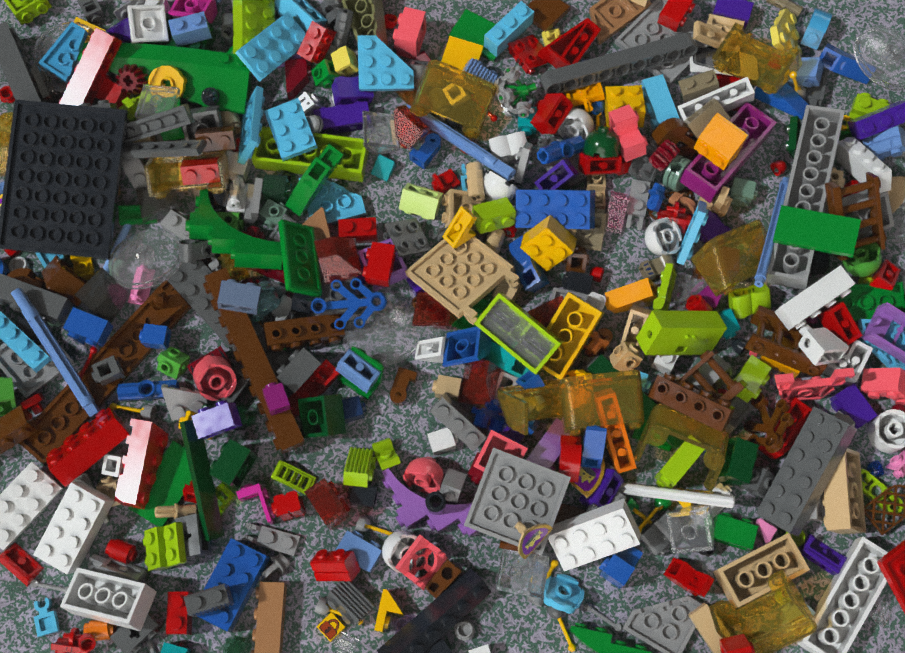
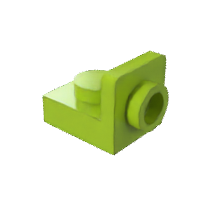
(385, 454)

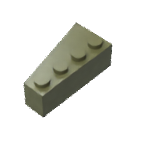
(367, 18)

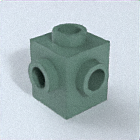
(272, 213)

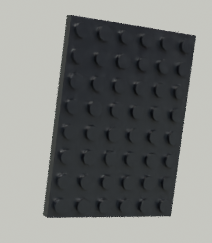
(62, 179)

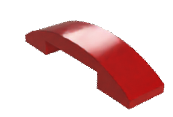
(314, 386)

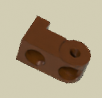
(401, 384)
(443, 578)

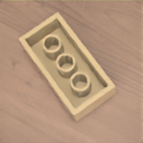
(844, 497)
(748, 575)

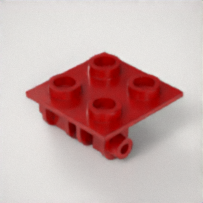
(526, 51)

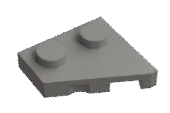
(182, 400)

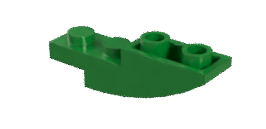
(313, 179)
(600, 641)

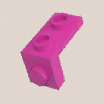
(249, 491)

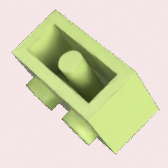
(420, 201)

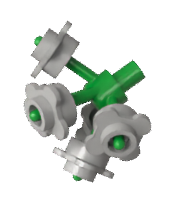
(512, 94)

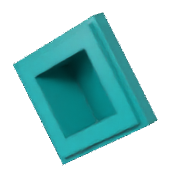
(383, 168)

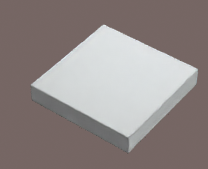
(147, 23)

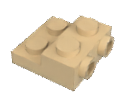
(453, 201)

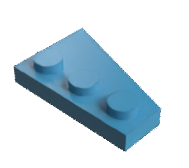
(64, 52)

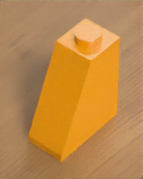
(638, 293)

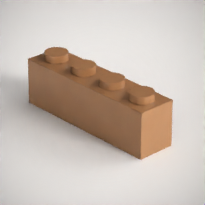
(269, 617)

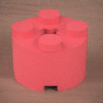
(206, 381)

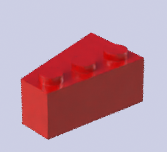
(571, 45)
(800, 412)

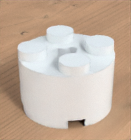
(881, 431)

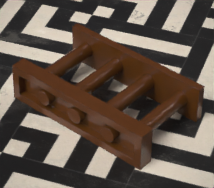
(834, 202)
(767, 319)
(733, 387)

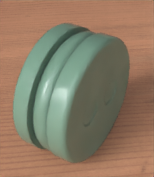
(674, 173)

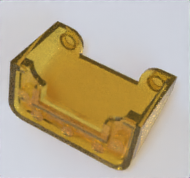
(761, 63)
(454, 96)
(731, 257)
(601, 401)

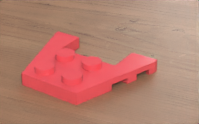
(811, 389)

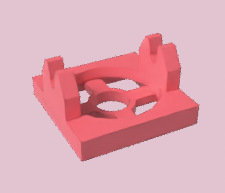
(404, 563)

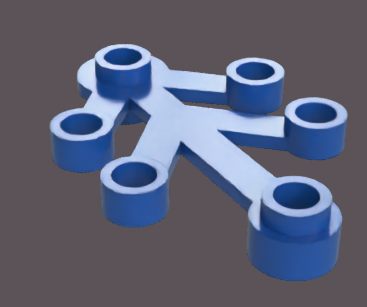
(351, 303)

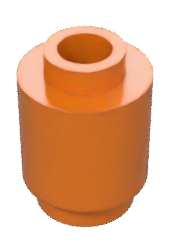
(99, 629)

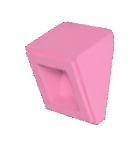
(765, 529)

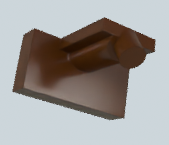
(165, 306)

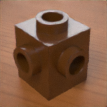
(578, 263)

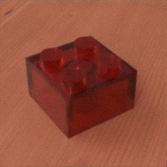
(325, 501)

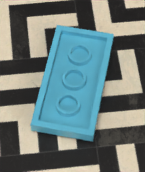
(272, 46)
(251, 126)

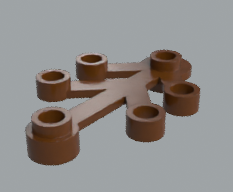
(773, 440)

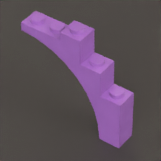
(415, 510)

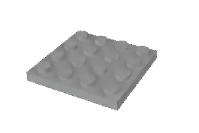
(646, 30)
(513, 493)

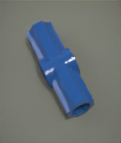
(560, 149)
(136, 391)

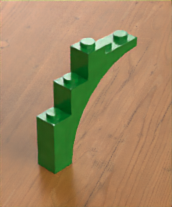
(245, 249)

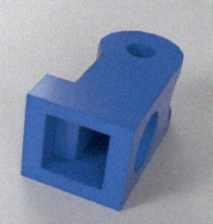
(427, 151)

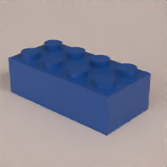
(569, 207)
(241, 570)

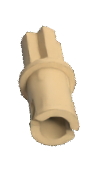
(174, 511)

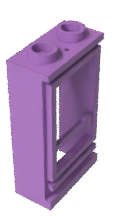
(879, 325)

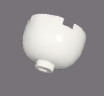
(576, 124)
(497, 187)
(663, 237)
(396, 546)

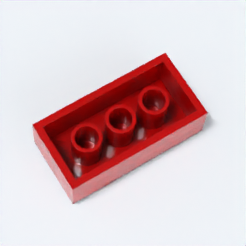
(86, 446)

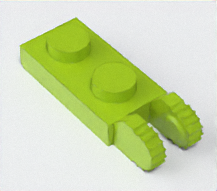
(665, 291)

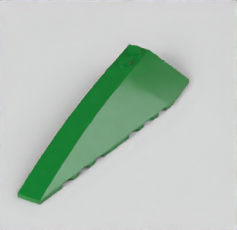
(199, 66)

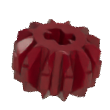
(131, 79)
(664, 155)

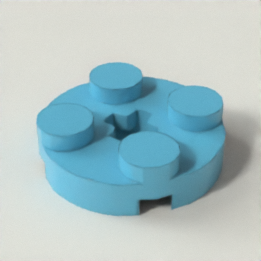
(559, 601)

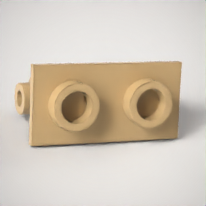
(722, 23)

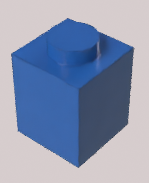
(155, 336)

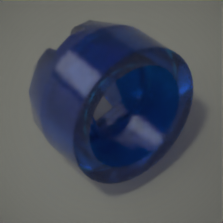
(878, 469)

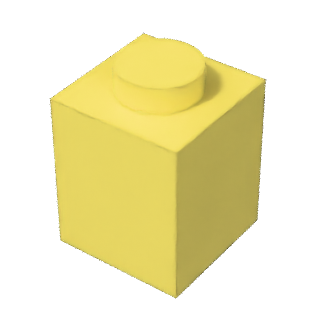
(345, 61)

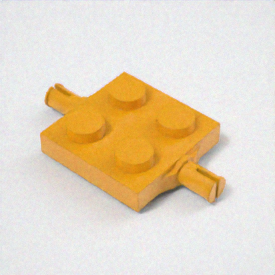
(586, 95)

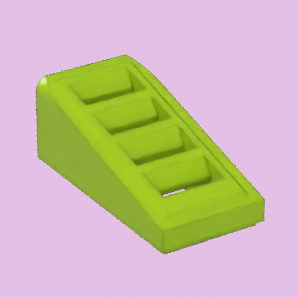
(276, 473)

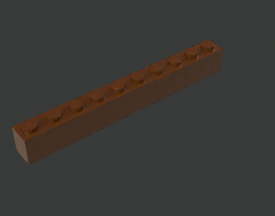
(255, 365)

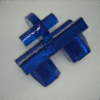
(491, 413)

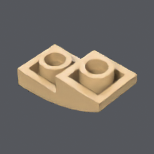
(597, 183)

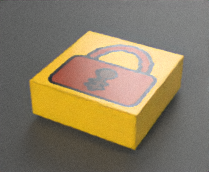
(331, 627)

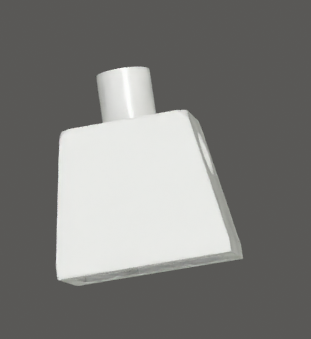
(821, 345)

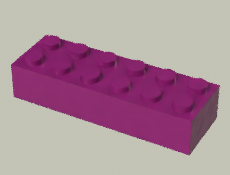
(708, 179)

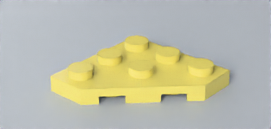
(784, 31)

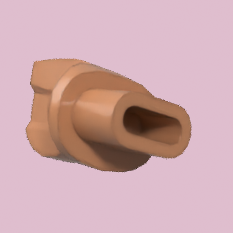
(684, 202)

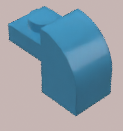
(816, 28)

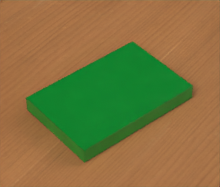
(472, 29)

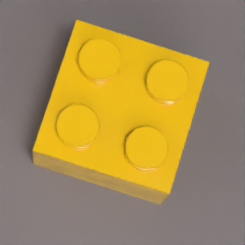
(625, 95)
(548, 243)

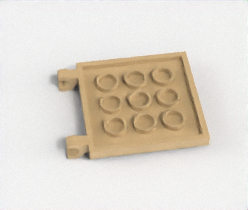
(461, 275)

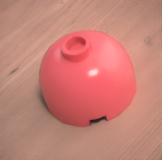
(425, 474)

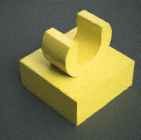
(550, 36)

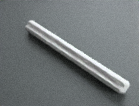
(677, 495)

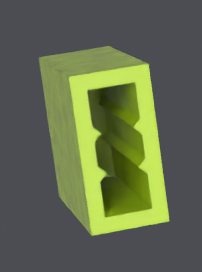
(678, 465)

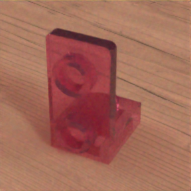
(617, 210)

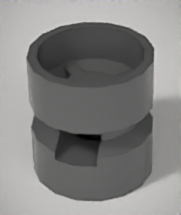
(330, 10)

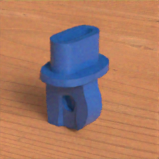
(656, 198)

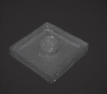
(156, 99)

